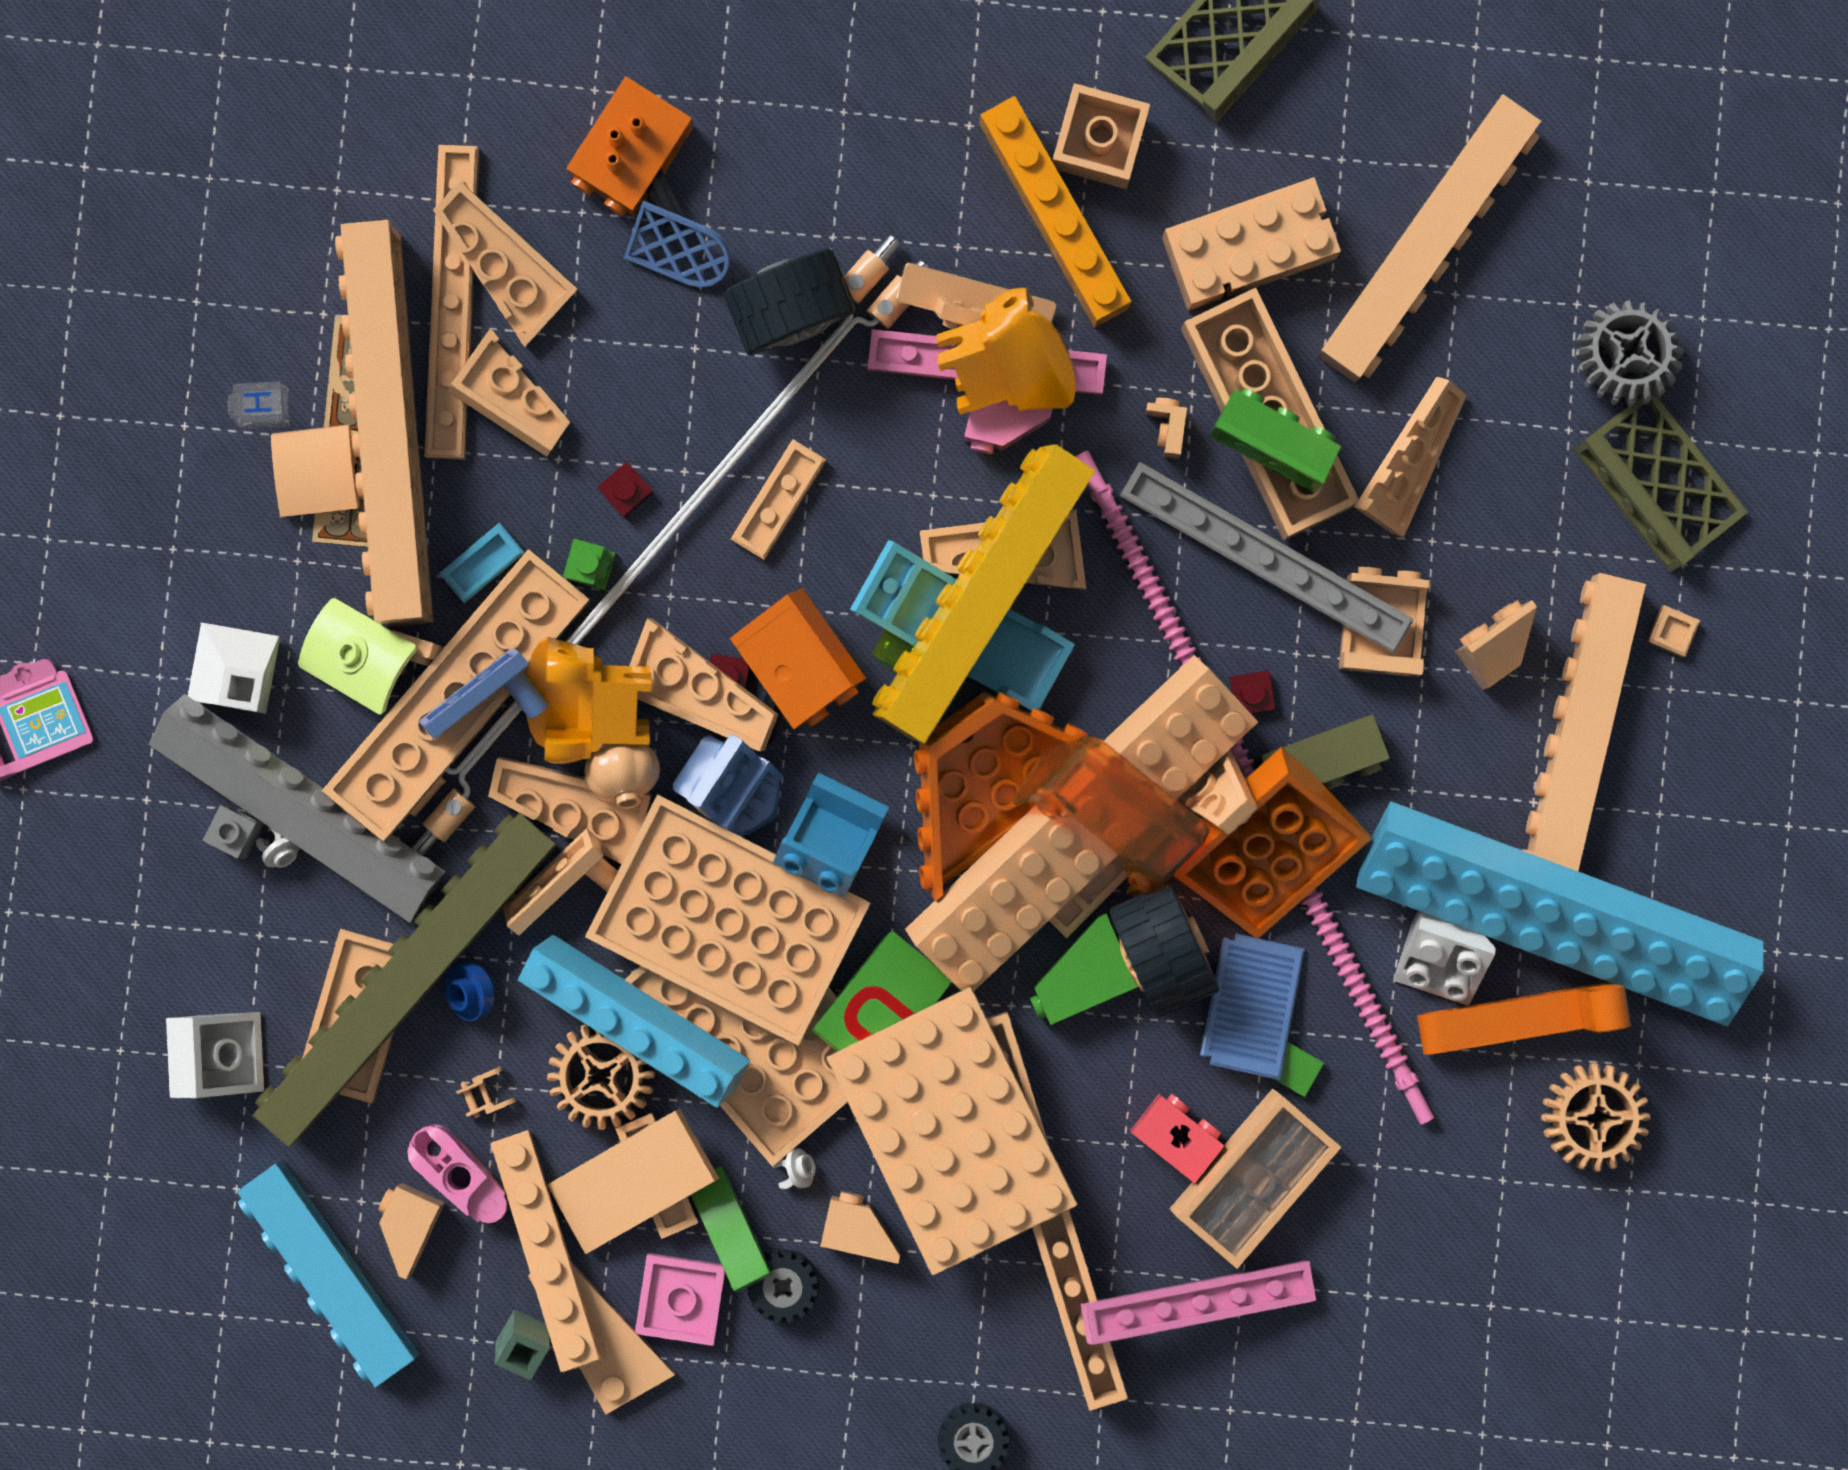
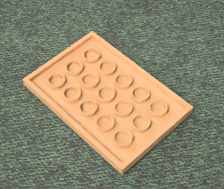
(726, 920)
(786, 1085)
(951, 1131)

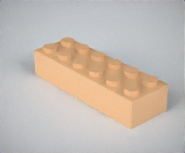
(1243, 350)

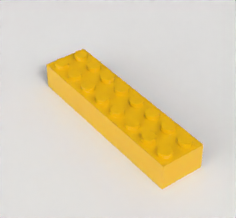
(982, 592)

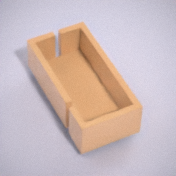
(1251, 244)

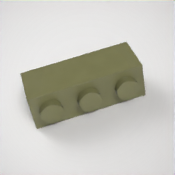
(1340, 751)

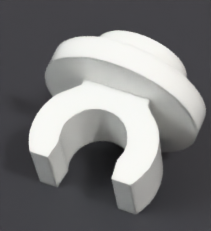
(279, 853)
(799, 1168)

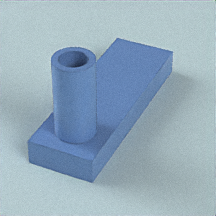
(503, 672)

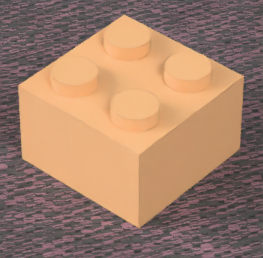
(1100, 136)

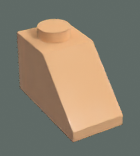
(408, 1225)
(857, 1229)

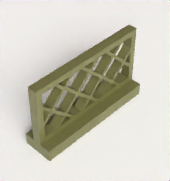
(1247, 65)
(1640, 505)

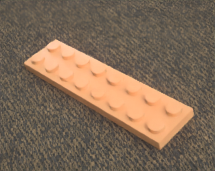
(399, 757)

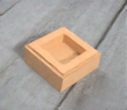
(1673, 631)

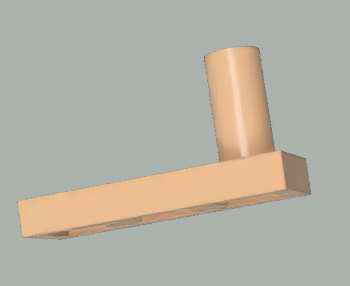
(577, 859)

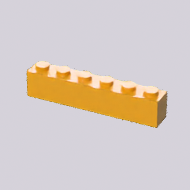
(1054, 211)

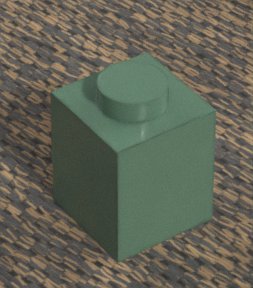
(522, 1345)

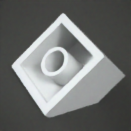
(215, 1055)

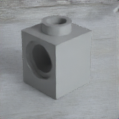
(233, 832)

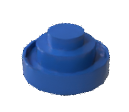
(469, 991)

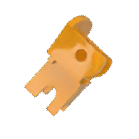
(1009, 357)
(584, 701)

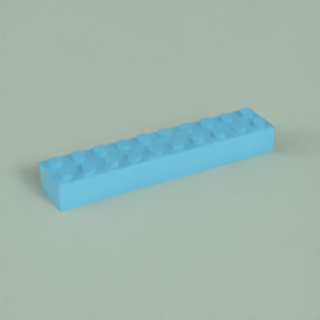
(1560, 914)

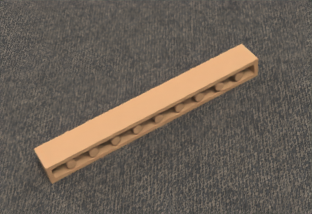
(1066, 1265)

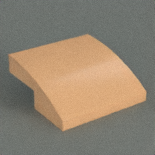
(314, 470)

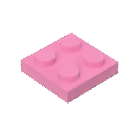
(680, 1299)

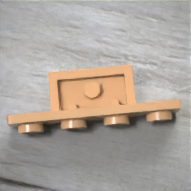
(954, 297)

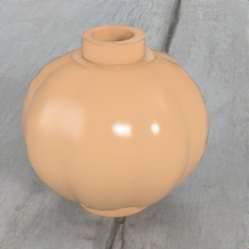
(622, 773)

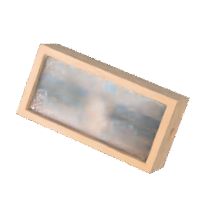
(1255, 1178)

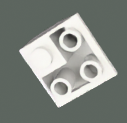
(233, 668)
(1444, 958)

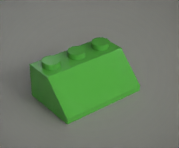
(1276, 439)

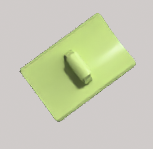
(355, 655)

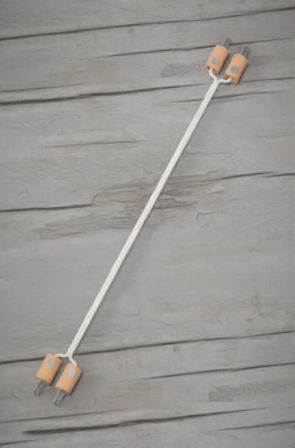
(884, 311)

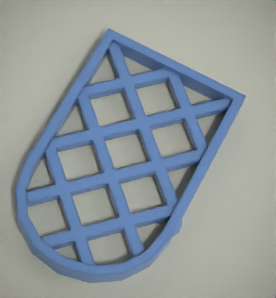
(694, 227)

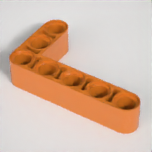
(1584, 1007)

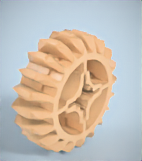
(612, 1090)
(1594, 1098)

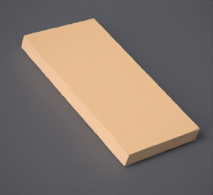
(350, 963)
(632, 1181)

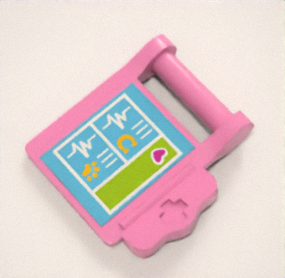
(40, 716)

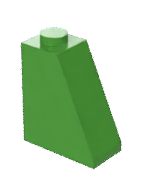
(1084, 975)

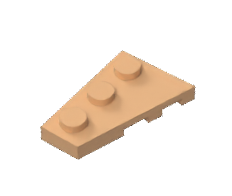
(1221, 795)

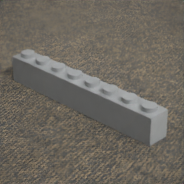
(294, 807)

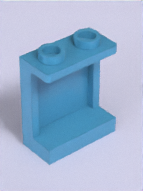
(831, 835)

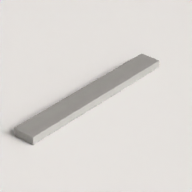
(1267, 557)

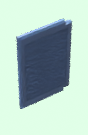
(1253, 1007)

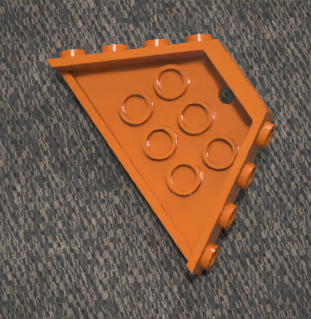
(973, 781)

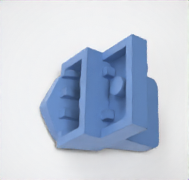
(730, 785)

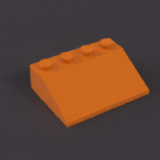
(1280, 852)

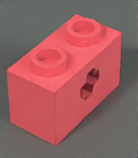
(1189, 1158)

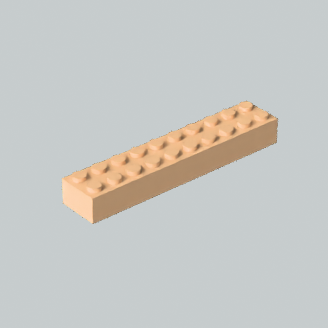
(385, 424)
(1051, 860)

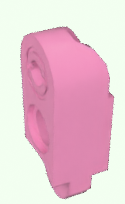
(482, 1199)

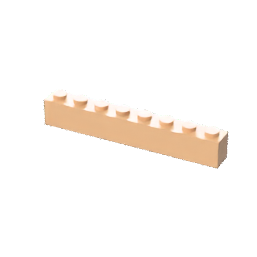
(1429, 239)
(1584, 719)

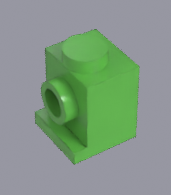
(589, 564)

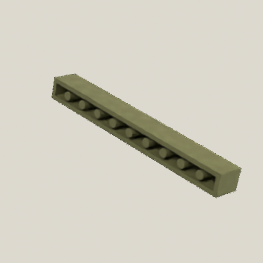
(404, 980)

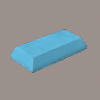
(481, 563)

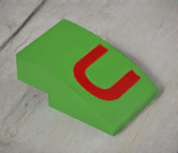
(883, 991)

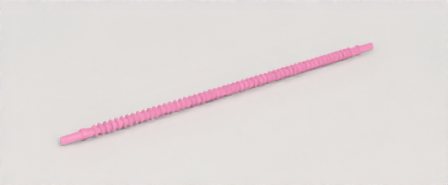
(1405, 1078)

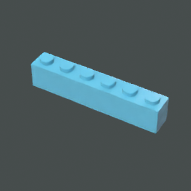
(634, 1020)
(327, 1273)

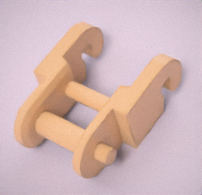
(490, 1106)

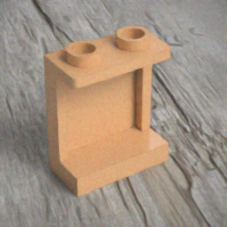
(1406, 594)

